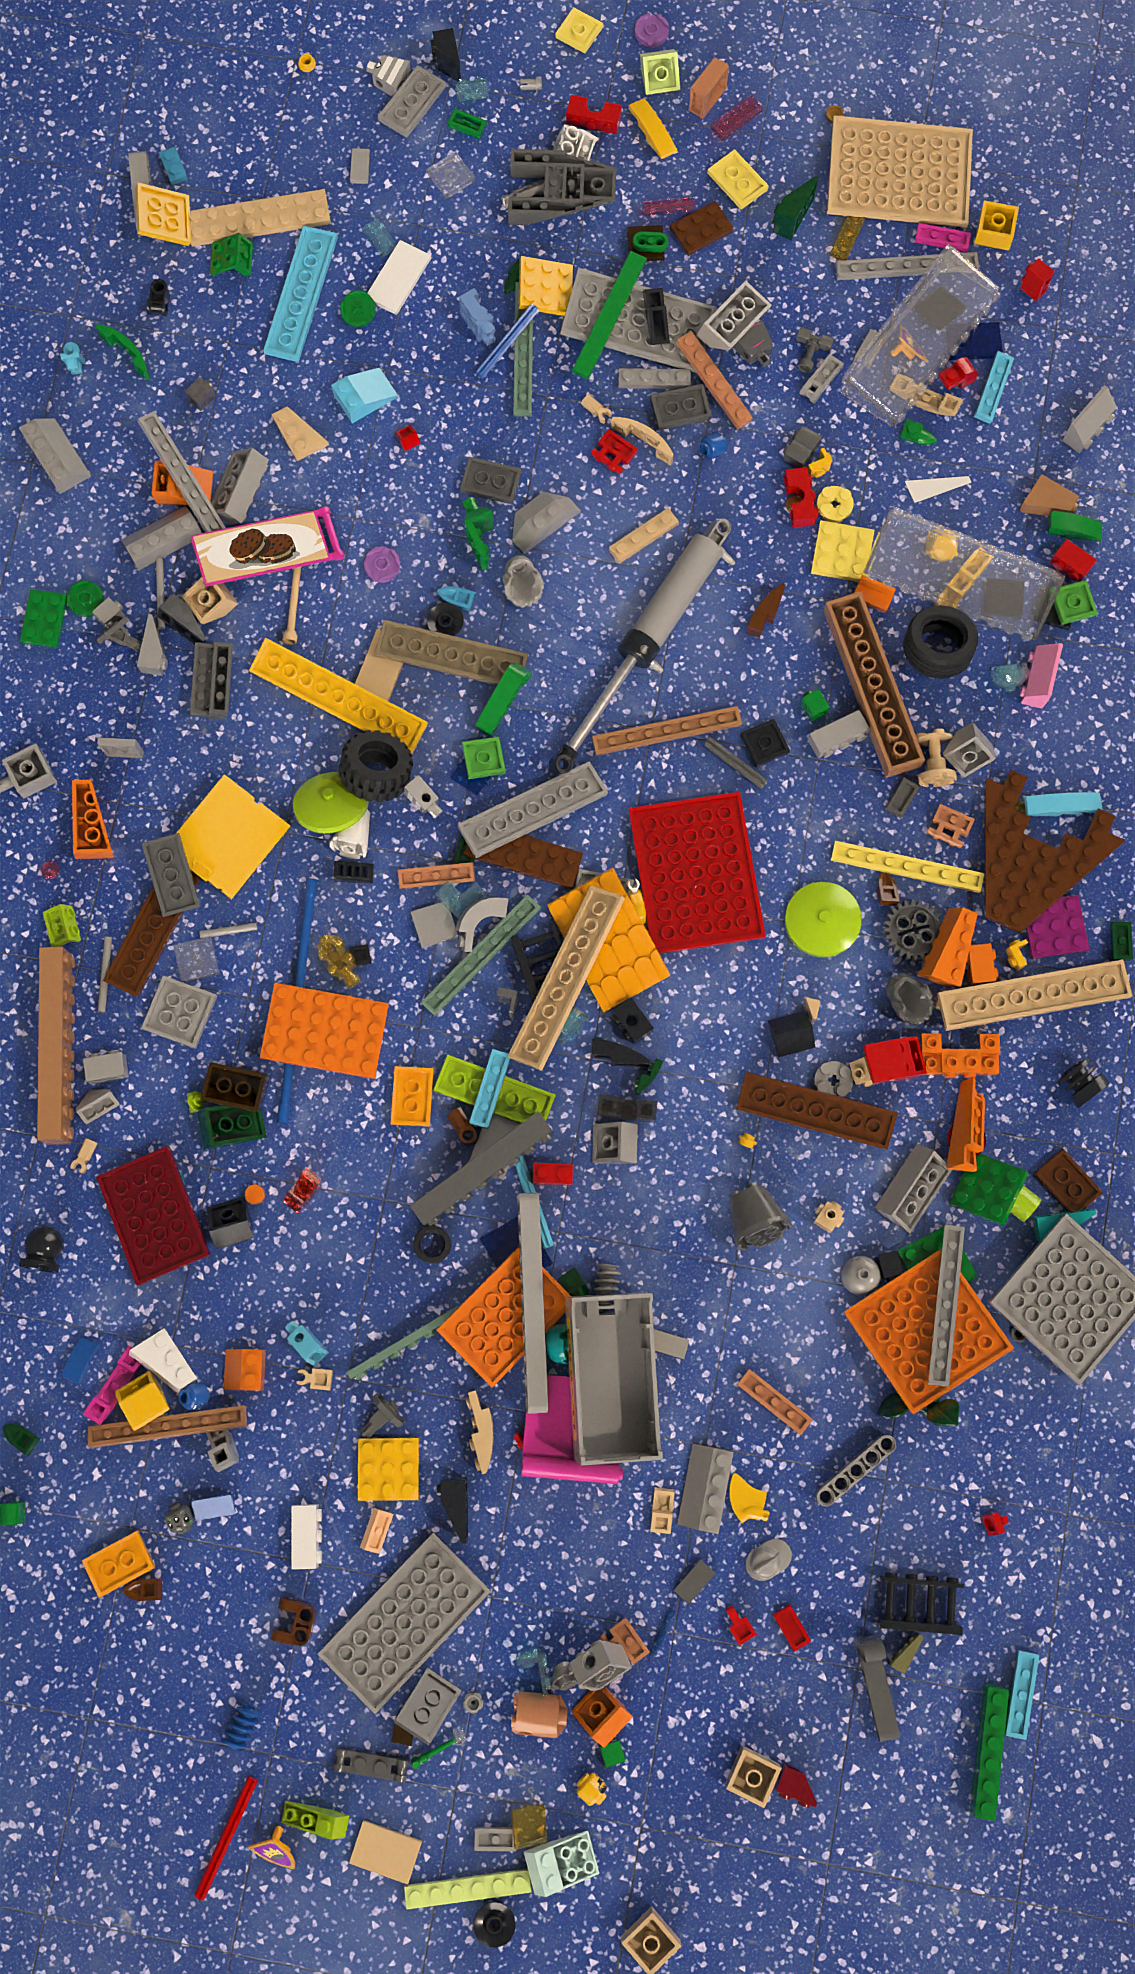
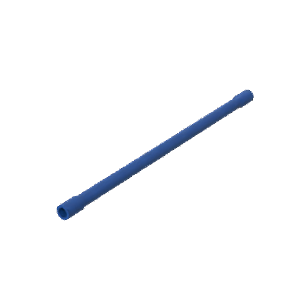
(310, 894)

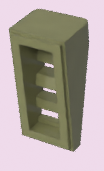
(904, 1656)

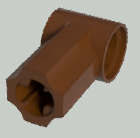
(461, 1126)

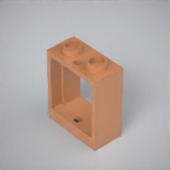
(708, 87)

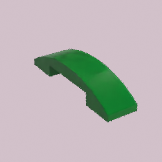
(112, 336)

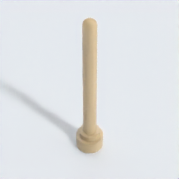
(290, 635)

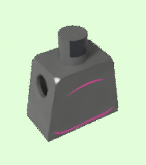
(755, 345)

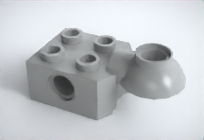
(592, 1668)

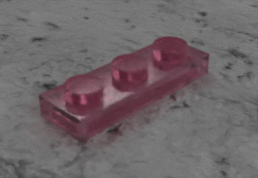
(736, 118)
(668, 206)

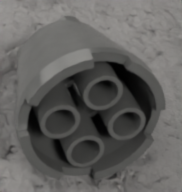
(756, 1217)

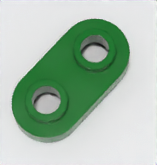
(650, 241)

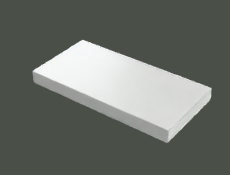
(398, 277)

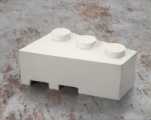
(164, 1360)

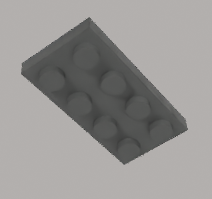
(171, 874)

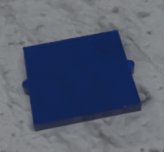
(473, 785)

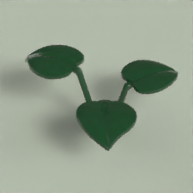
(939, 1413)

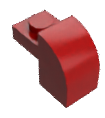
(959, 374)

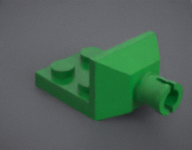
(476, 523)

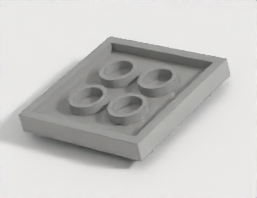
(179, 1012)

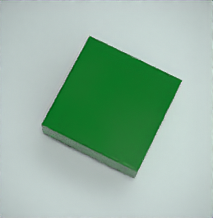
(612, 1753)

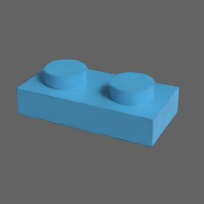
(173, 165)

